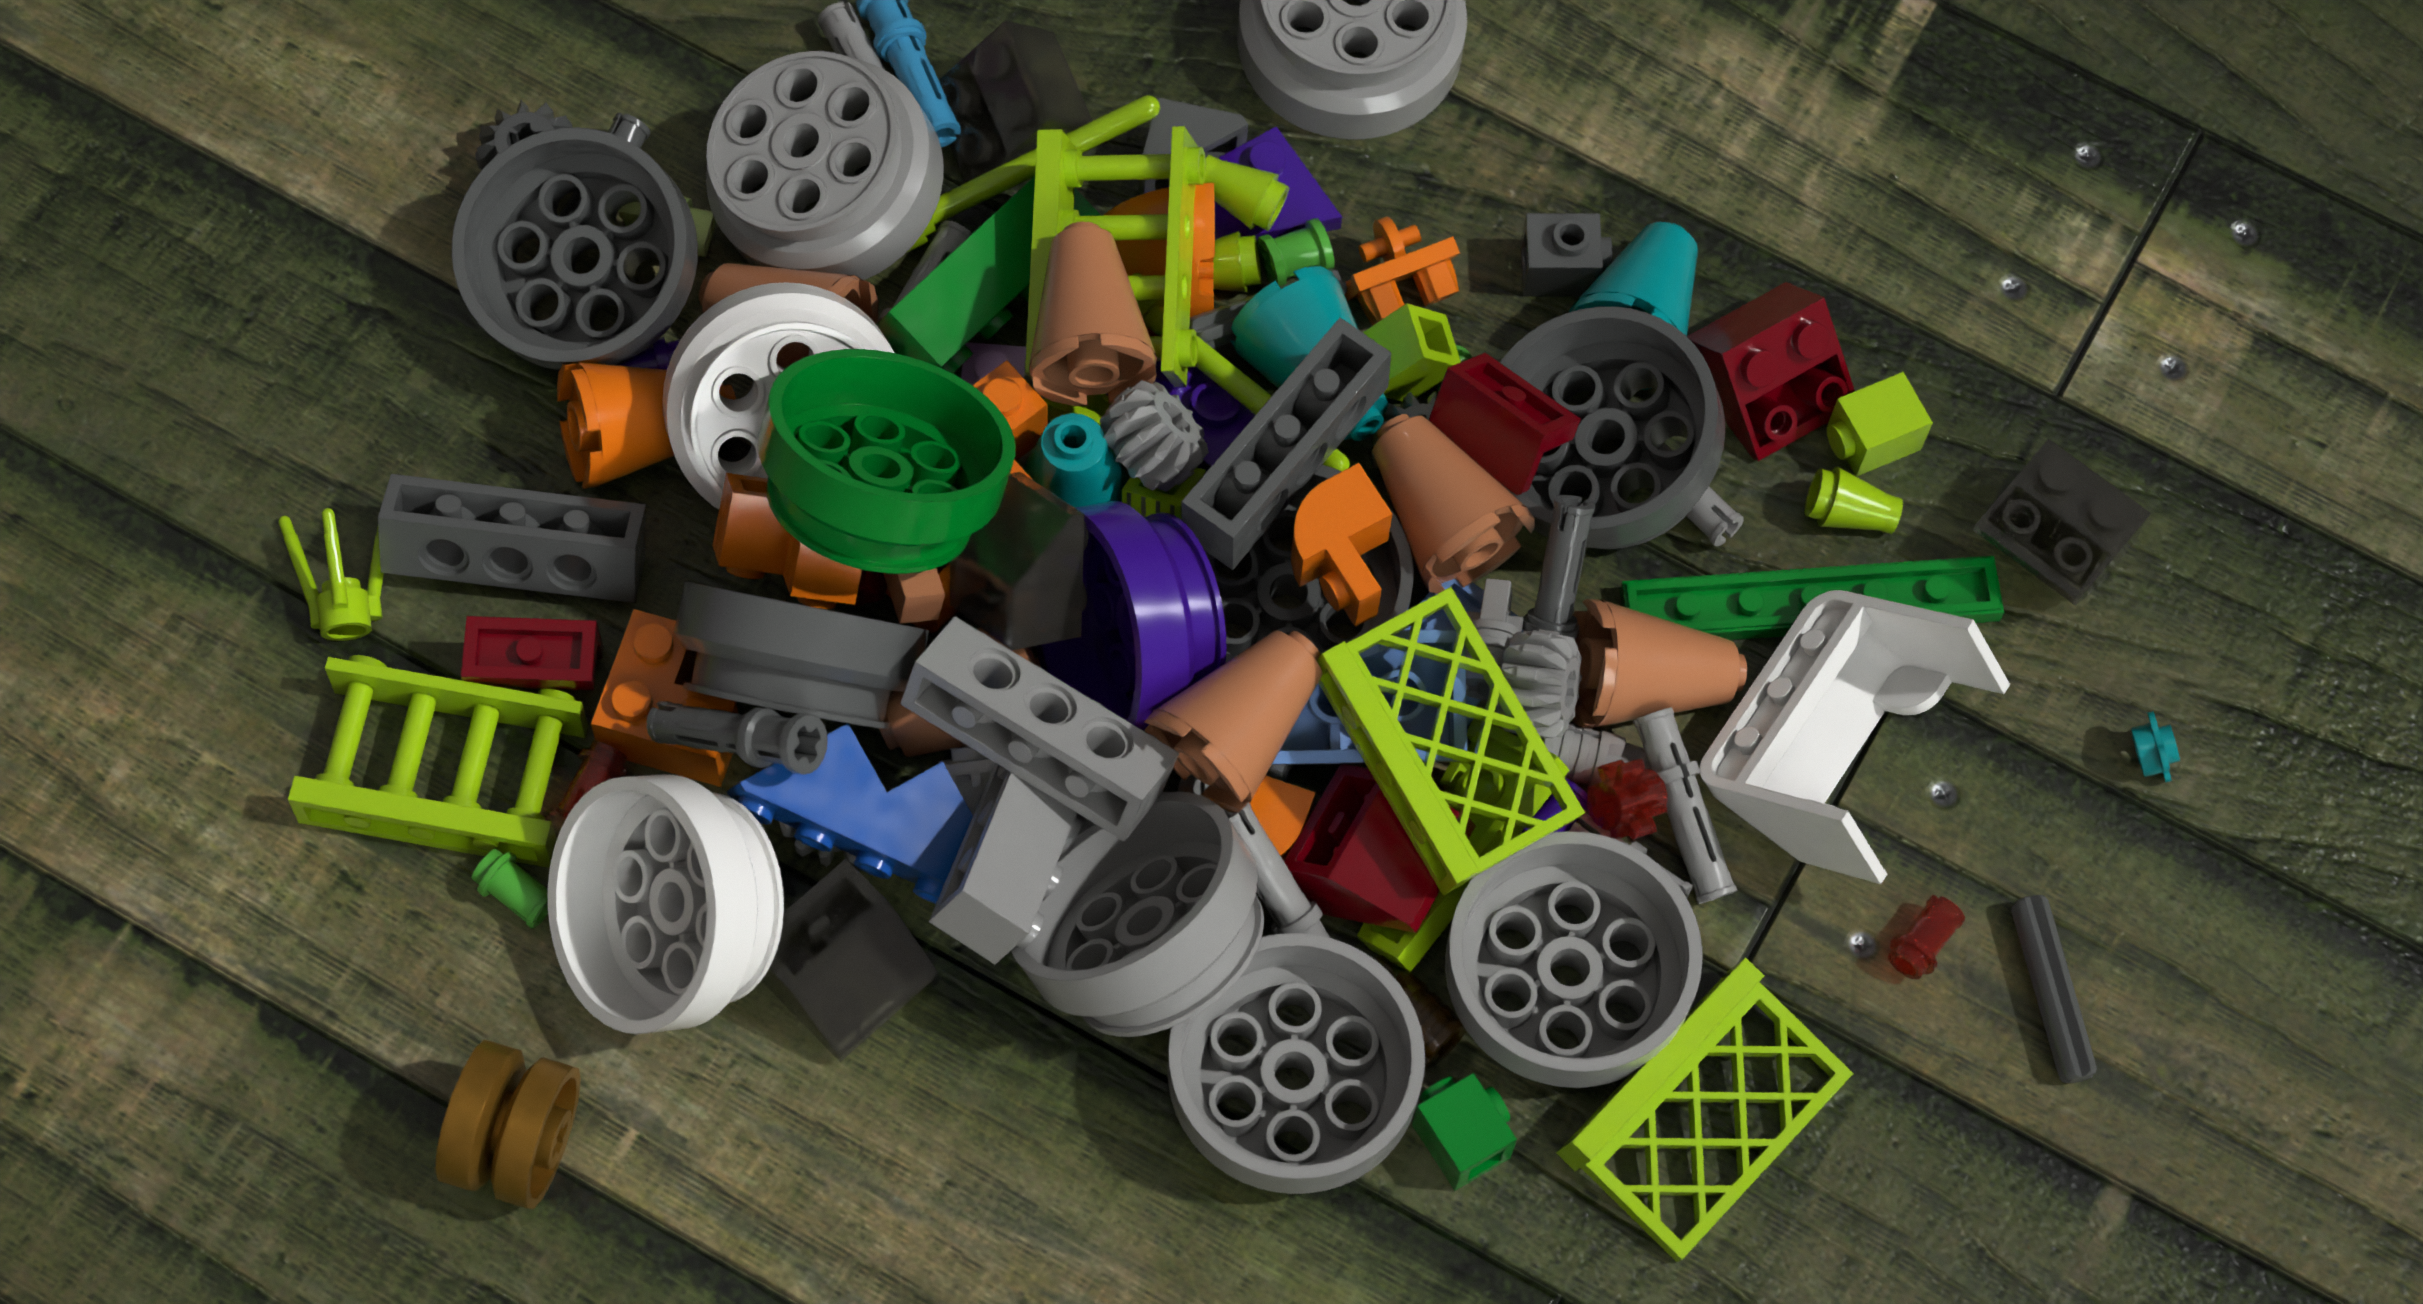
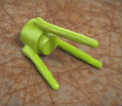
(343, 607)

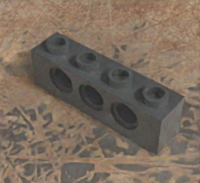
(1286, 442)
(512, 538)

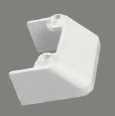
(1817, 707)

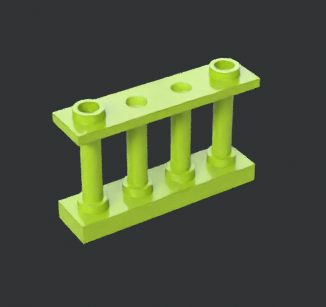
(1063, 168)
(458, 820)

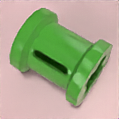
(1295, 251)

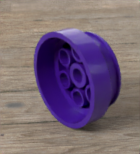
(1148, 614)

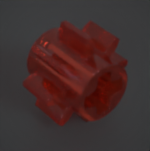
(1627, 799)

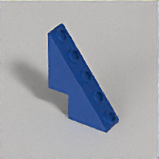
(845, 806)

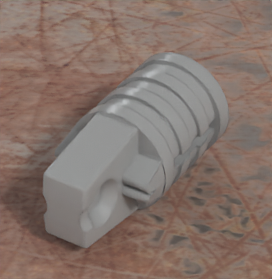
(1495, 629)
(1588, 749)

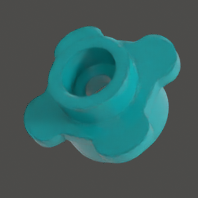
(2155, 747)

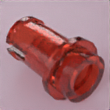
(598, 765)
(1918, 947)

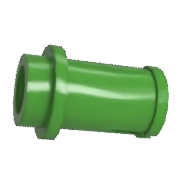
(512, 886)

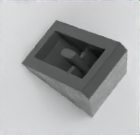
(1210, 128)

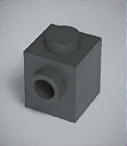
(1562, 254)

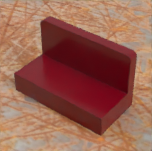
(1500, 420)
(531, 652)

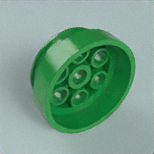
(882, 459)

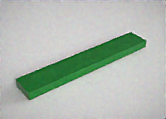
(1770, 601)

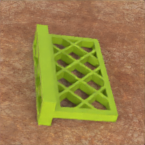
(1398, 767)
(1654, 1083)

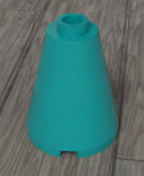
(1649, 276)
(1286, 324)
(1076, 462)

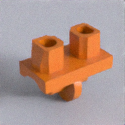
(1428, 266)

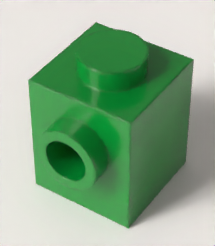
(1464, 1128)

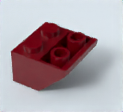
(1775, 367)
(1360, 857)

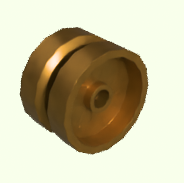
(507, 1124)

